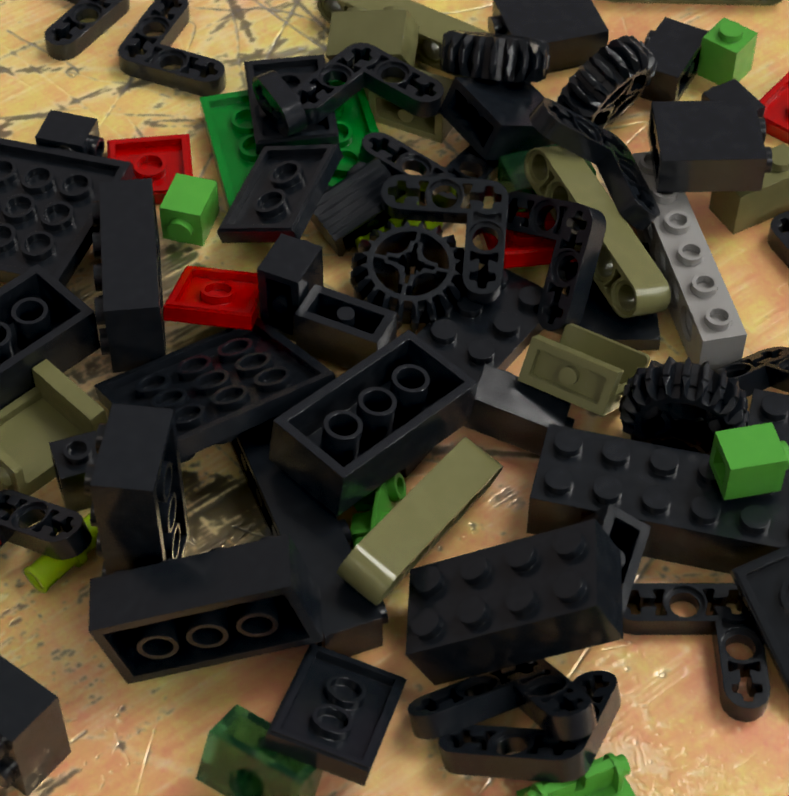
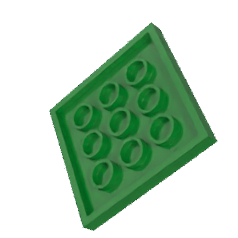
(233, 143)

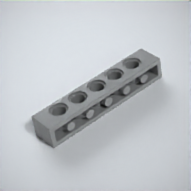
(699, 296)

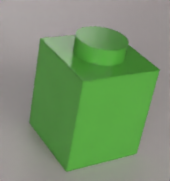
(727, 52)
(189, 209)
(749, 460)

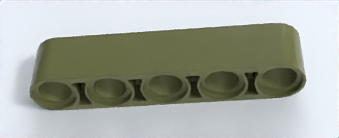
(431, 24)
(624, 266)
(419, 521)

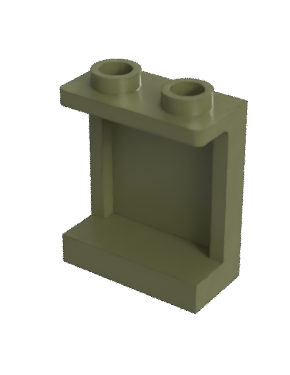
(582, 368)
(41, 416)

